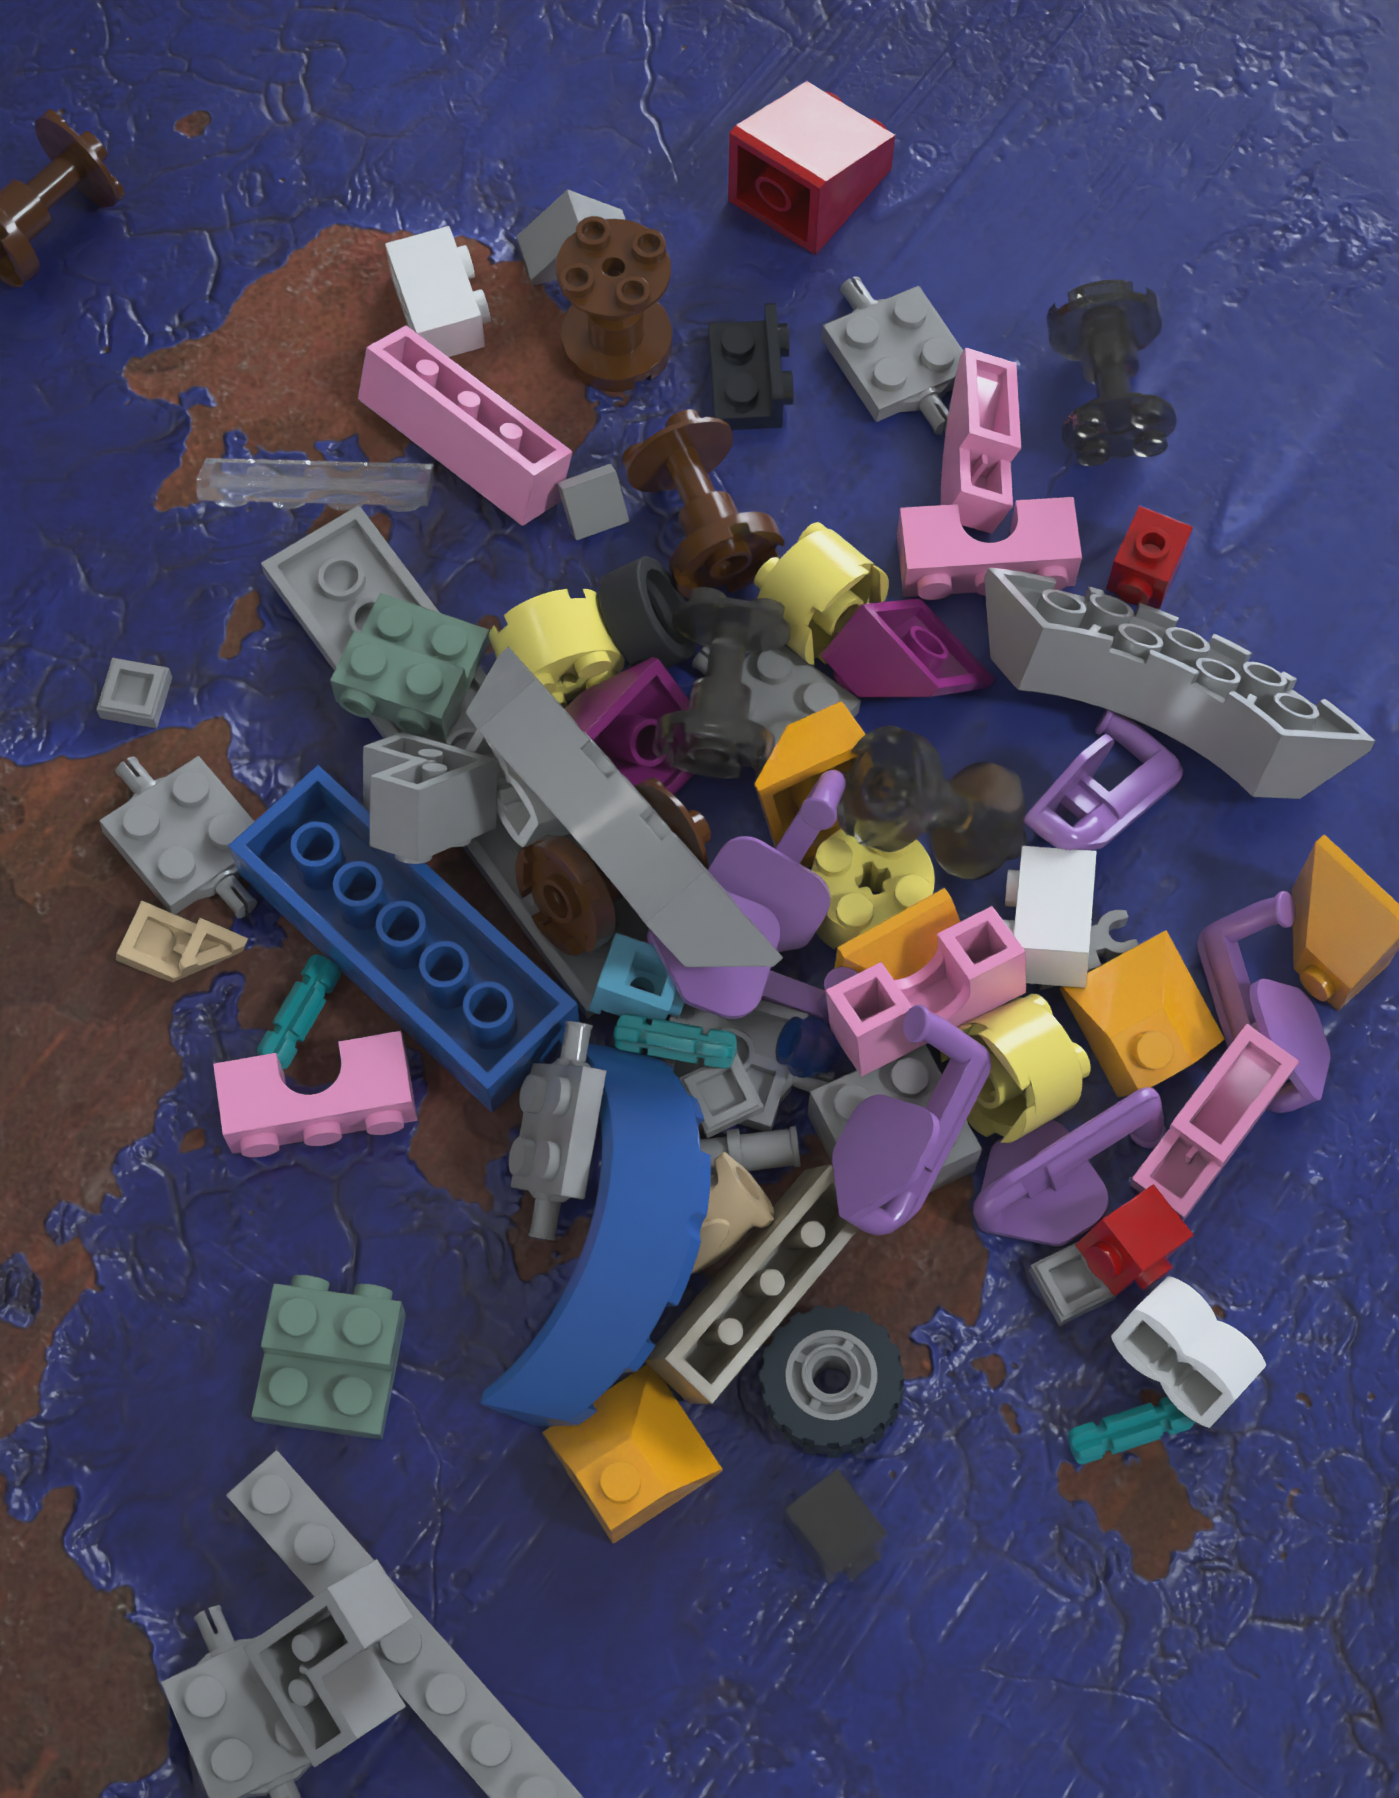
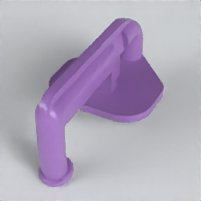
(1104, 812)
(775, 874)
(738, 990)
(1270, 1007)
(898, 1148)
(1043, 1181)

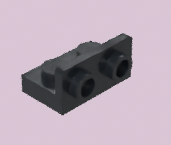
(748, 371)

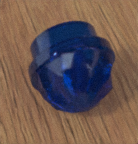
(807, 1047)

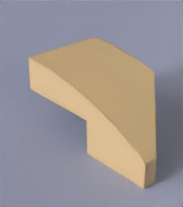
(175, 946)

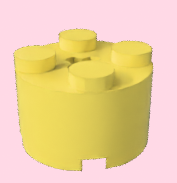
(821, 587)
(561, 642)
(854, 870)
(1032, 1070)

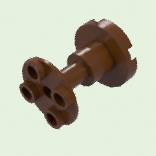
(25, 207)
(615, 325)
(719, 540)
(575, 892)

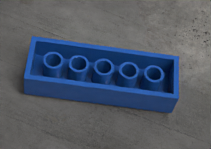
(405, 939)

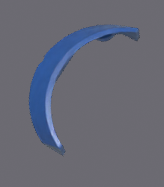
(635, 1250)

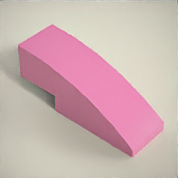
(981, 440)
(1215, 1120)

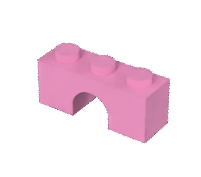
(944, 560)
(969, 975)
(368, 1095)

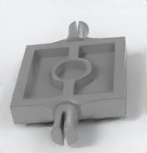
(895, 353)
(785, 688)
(180, 834)
(756, 1048)
(557, 1130)
(233, 1721)

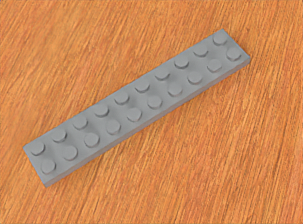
(331, 589)

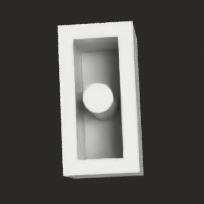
(436, 291)
(1053, 913)

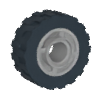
(832, 1341)

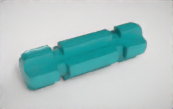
(300, 1009)
(675, 1041)
(1126, 1430)

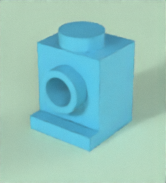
(633, 965)

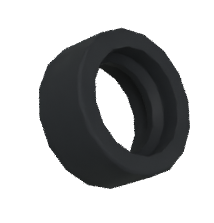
(639, 613)

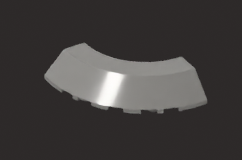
(1169, 679)
(614, 822)

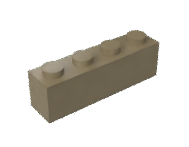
(753, 1290)

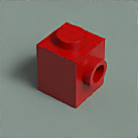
(1149, 558)
(1135, 1242)

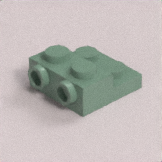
(409, 667)
(329, 1358)

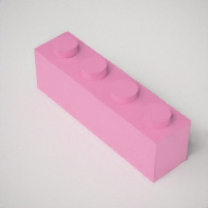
(464, 424)

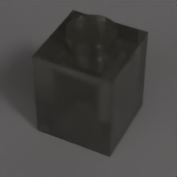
(836, 1529)

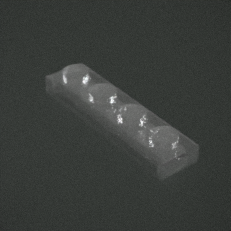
(298, 482)

